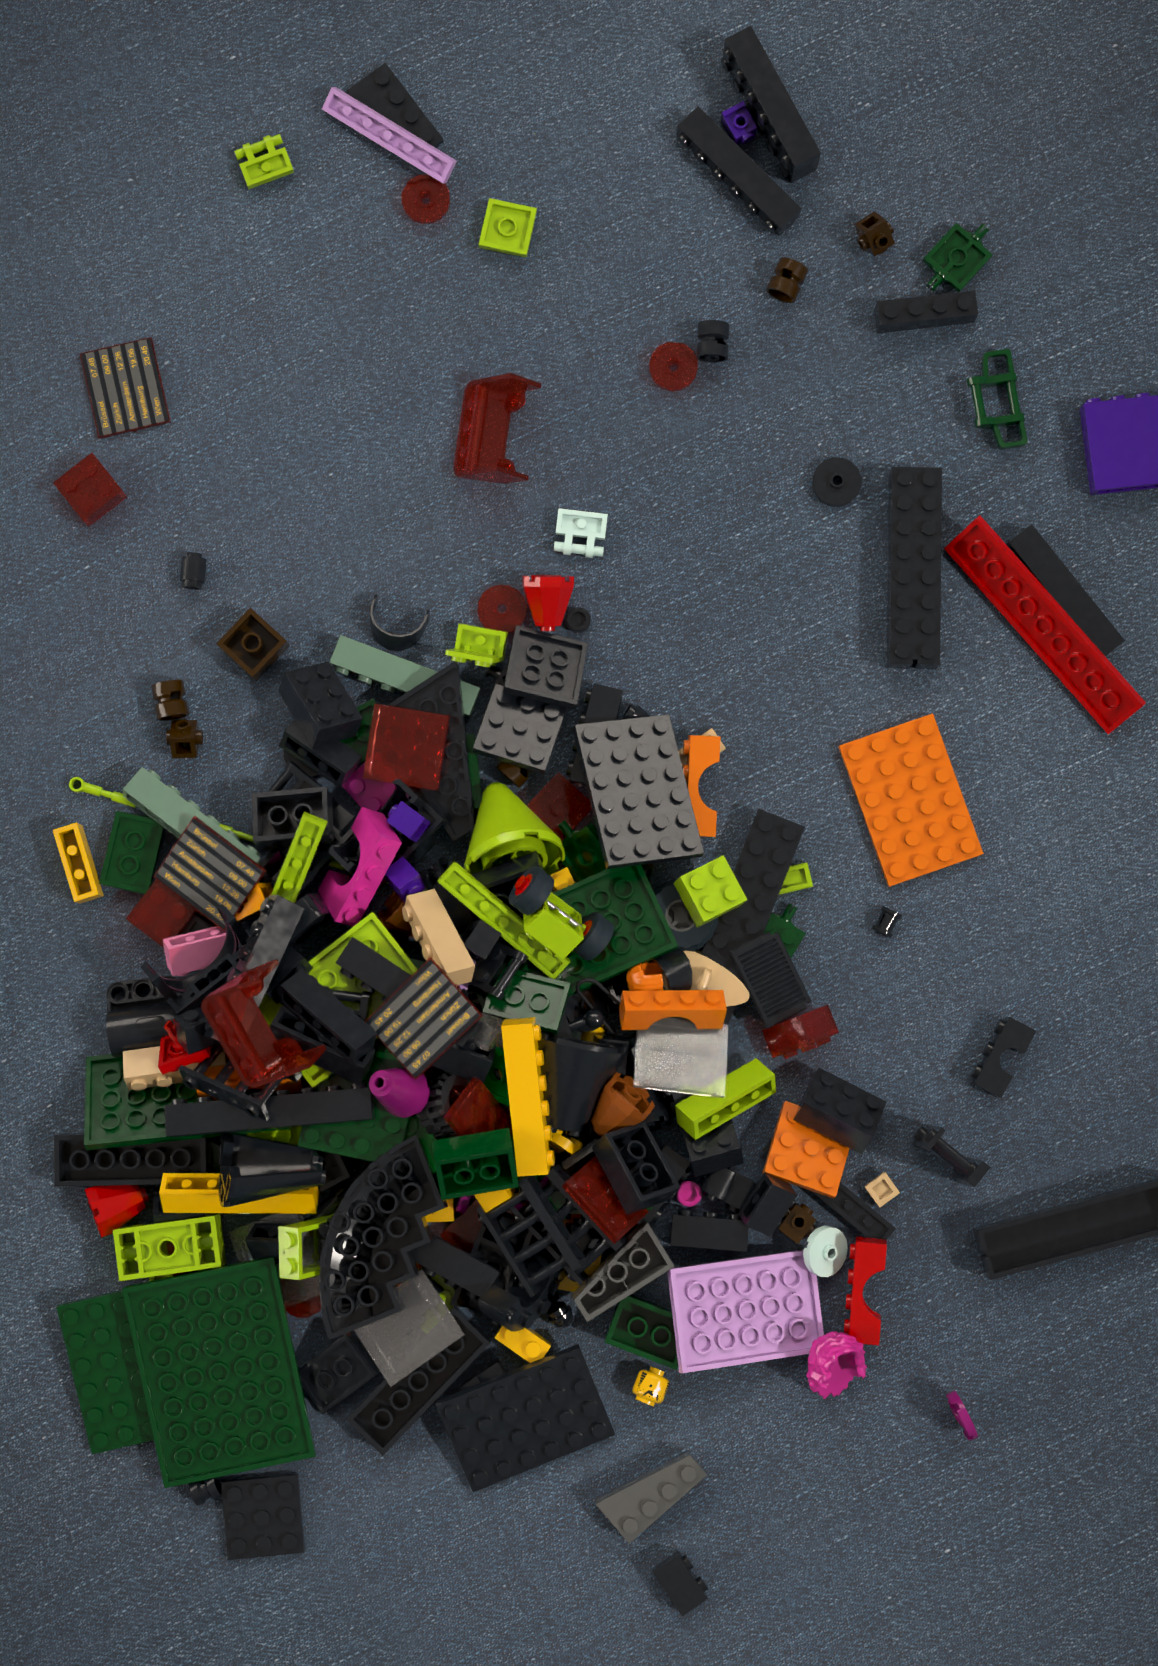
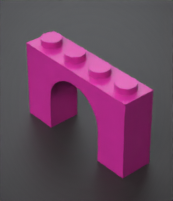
(347, 896)

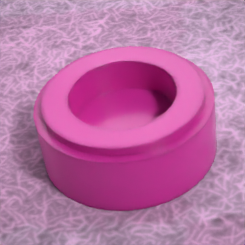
(689, 1193)

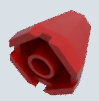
(548, 598)
(115, 1205)

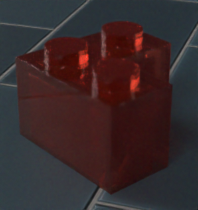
(801, 1033)

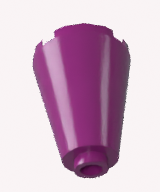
(399, 1091)

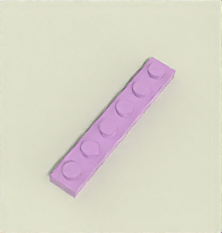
(389, 135)

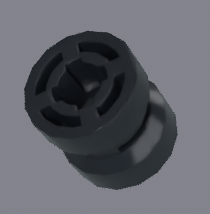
(204, 1490)

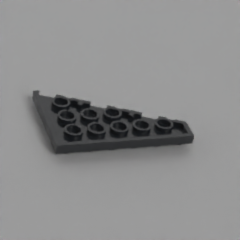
(454, 796)

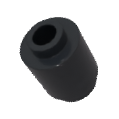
(193, 571)

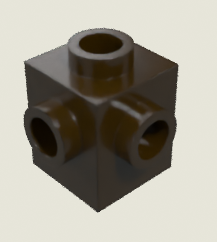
(874, 234)
(184, 738)
(801, 1230)

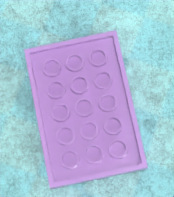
(744, 1310)

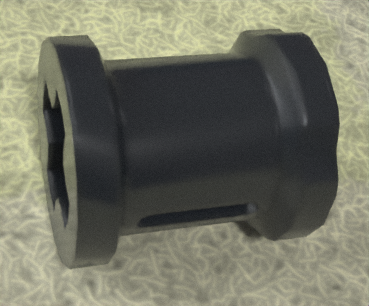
(886, 922)

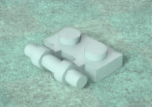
(584, 525)

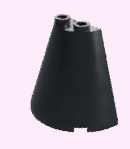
(576, 1078)
(264, 1169)

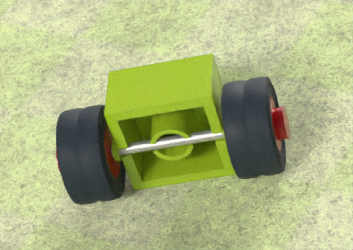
(554, 921)

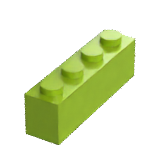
(743, 1090)

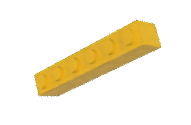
(526, 1096)
(201, 1195)

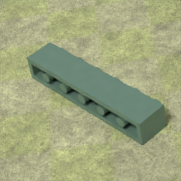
(389, 670)
(171, 810)

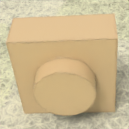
(881, 1189)

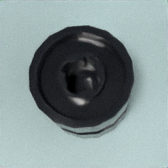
(713, 337)

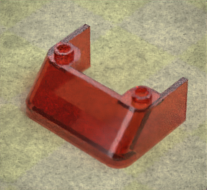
(486, 426)
(248, 1036)

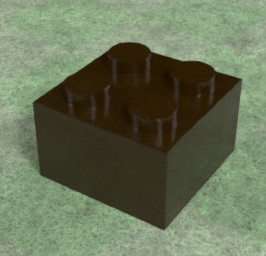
(253, 644)

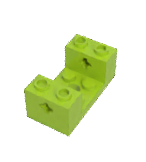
(196, 1244)

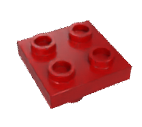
(172, 1053)

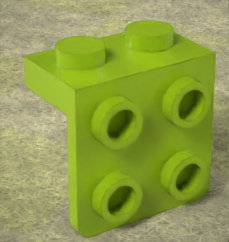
(478, 644)

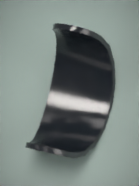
(393, 641)
(676, 969)

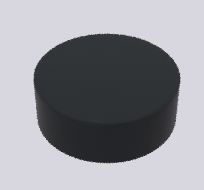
(578, 620)

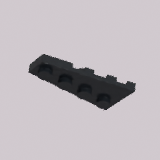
(389, 98)

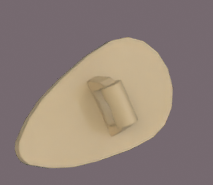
(712, 976)

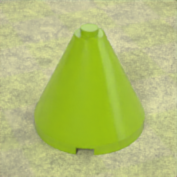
(509, 830)

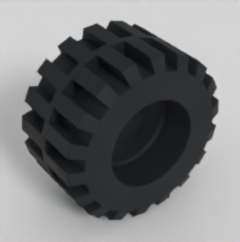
(444, 1091)

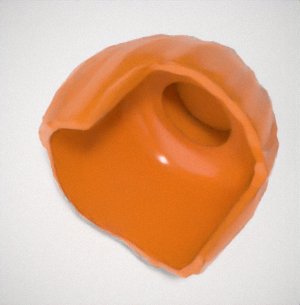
(645, 977)

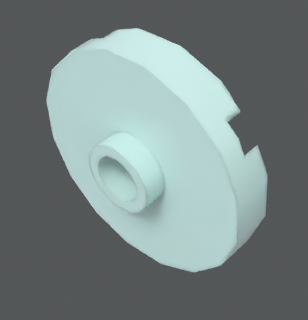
(825, 1251)

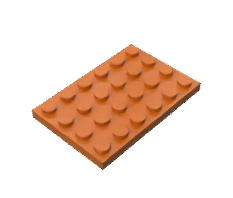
(910, 800)

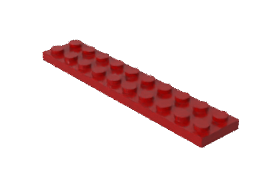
(1044, 625)

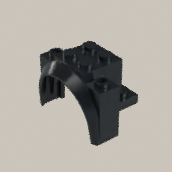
(349, 852)
(190, 992)

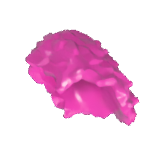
(834, 1362)

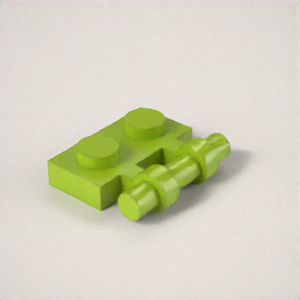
(265, 167)

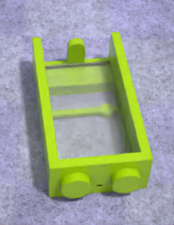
(300, 1249)

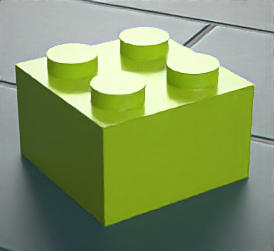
(710, 891)

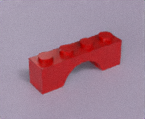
(869, 1258)

